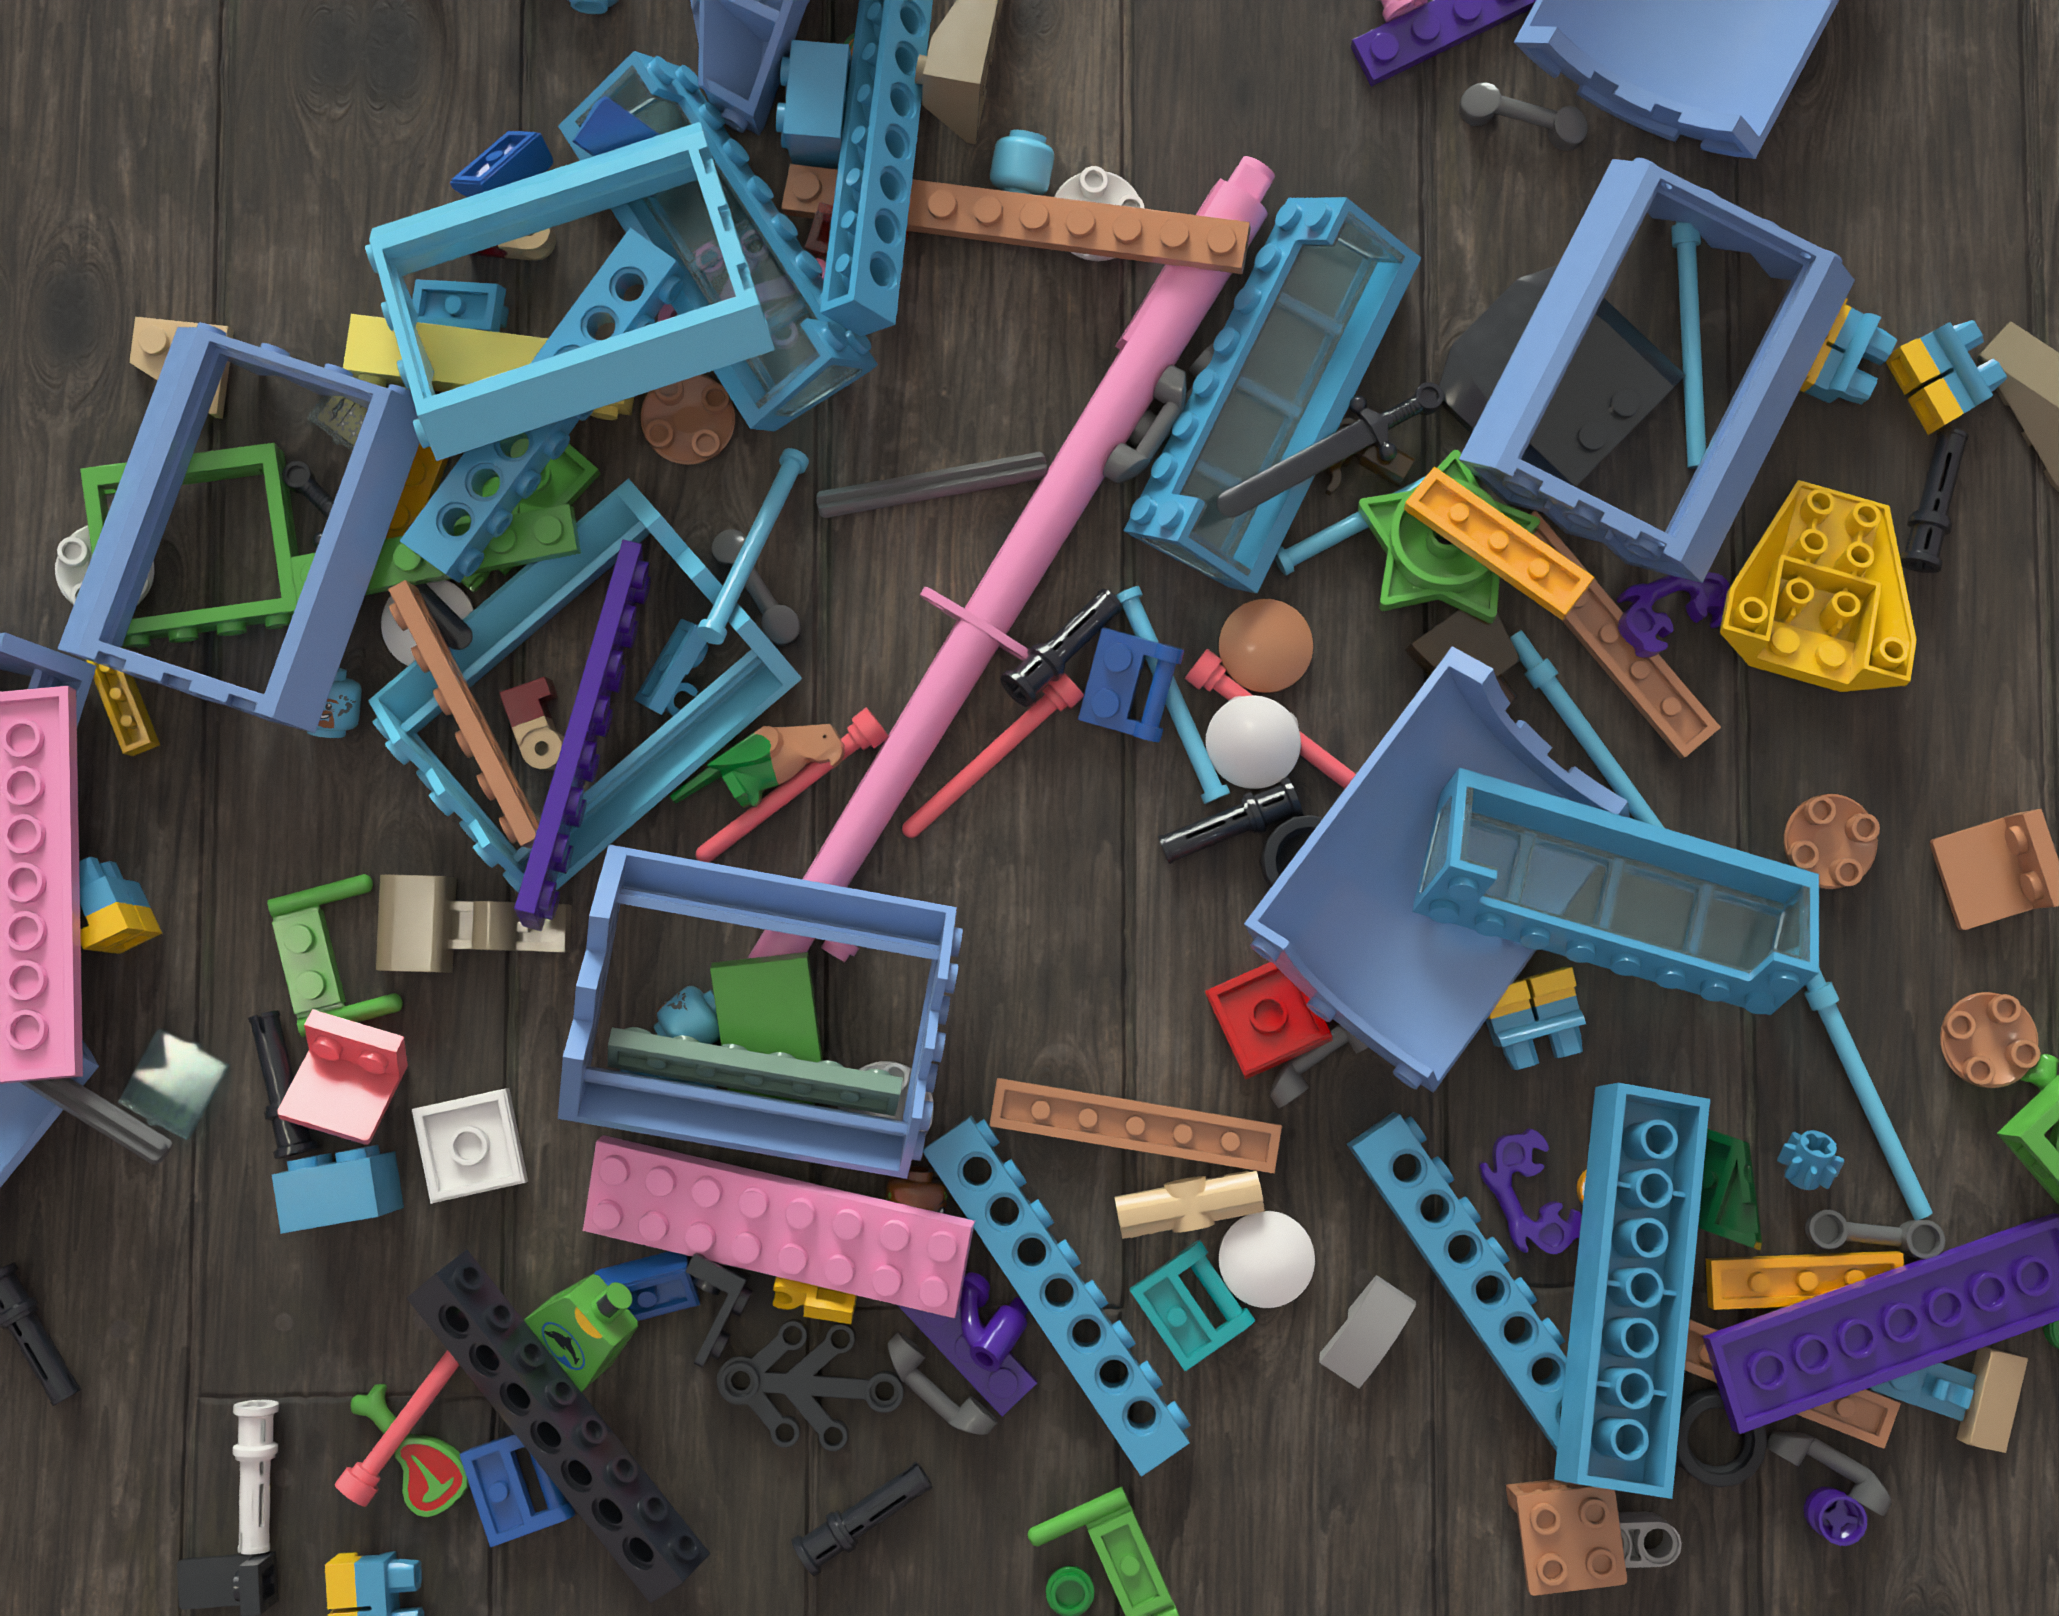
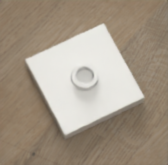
(469, 1145)

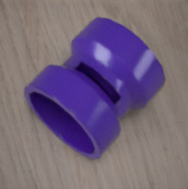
(1845, 1520)

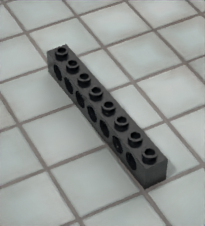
(559, 1426)

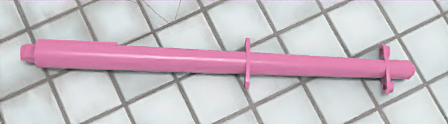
(1147, 348)

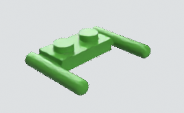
(310, 958)
(1120, 1549)

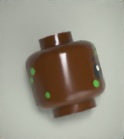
(919, 1190)

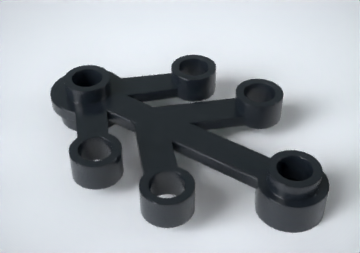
(801, 1385)

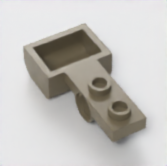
(425, 923)

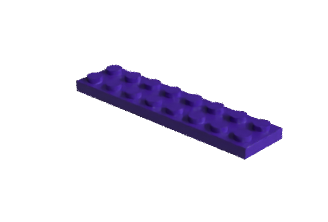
(578, 755)
(1887, 1325)

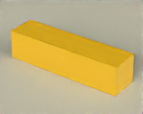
(125, 710)

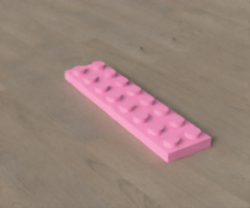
(39, 887)
(778, 1226)

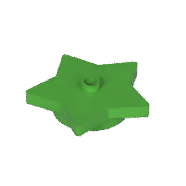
(1421, 566)

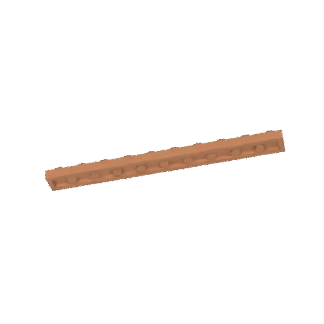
(1048, 222)

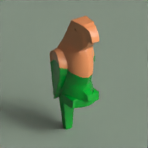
(768, 760)

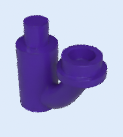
(995, 1342)

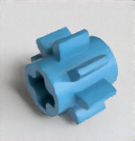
(1810, 1160)

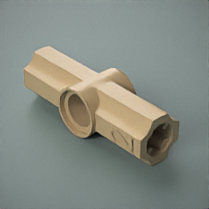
(1189, 1204)

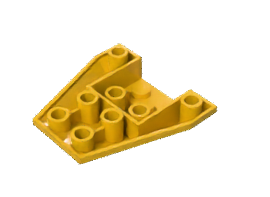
(1824, 595)

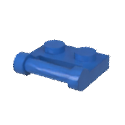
(1116, 679)
(503, 1494)

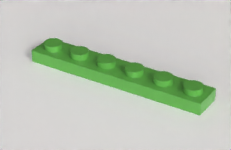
(528, 539)

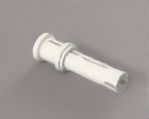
(255, 1453)

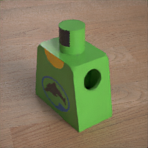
(585, 1327)

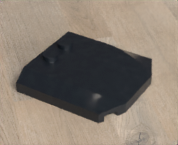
(1600, 399)

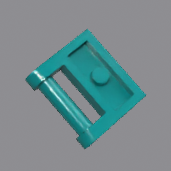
(1177, 1313)

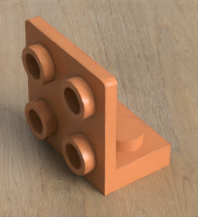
(1998, 868)
(1568, 1536)

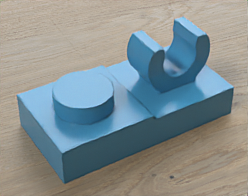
(461, 304)
(678, 657)
(1934, 1388)

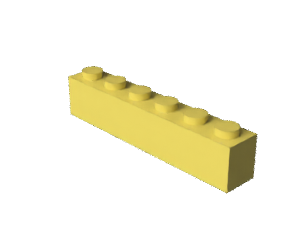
(455, 353)

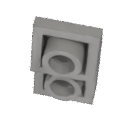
(1368, 1332)

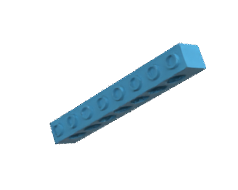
(876, 165)
(460, 494)
(1376, 1153)
(1143, 1443)

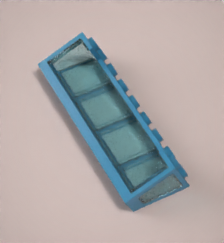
(811, 351)
(1274, 385)
(1619, 893)

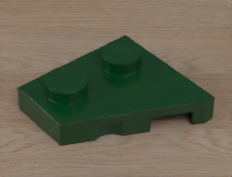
(1729, 1191)

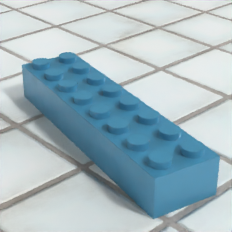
(1633, 1290)

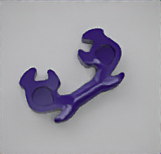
(1641, 624)
(1514, 1154)

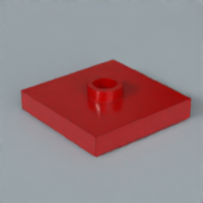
(1266, 1019)

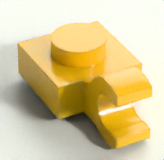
(817, 1300)

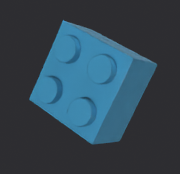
(815, 102)
(330, 1193)

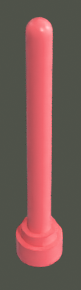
(1210, 675)
(1057, 696)
(862, 733)
(361, 1480)

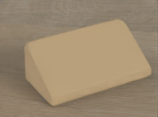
(1994, 1400)

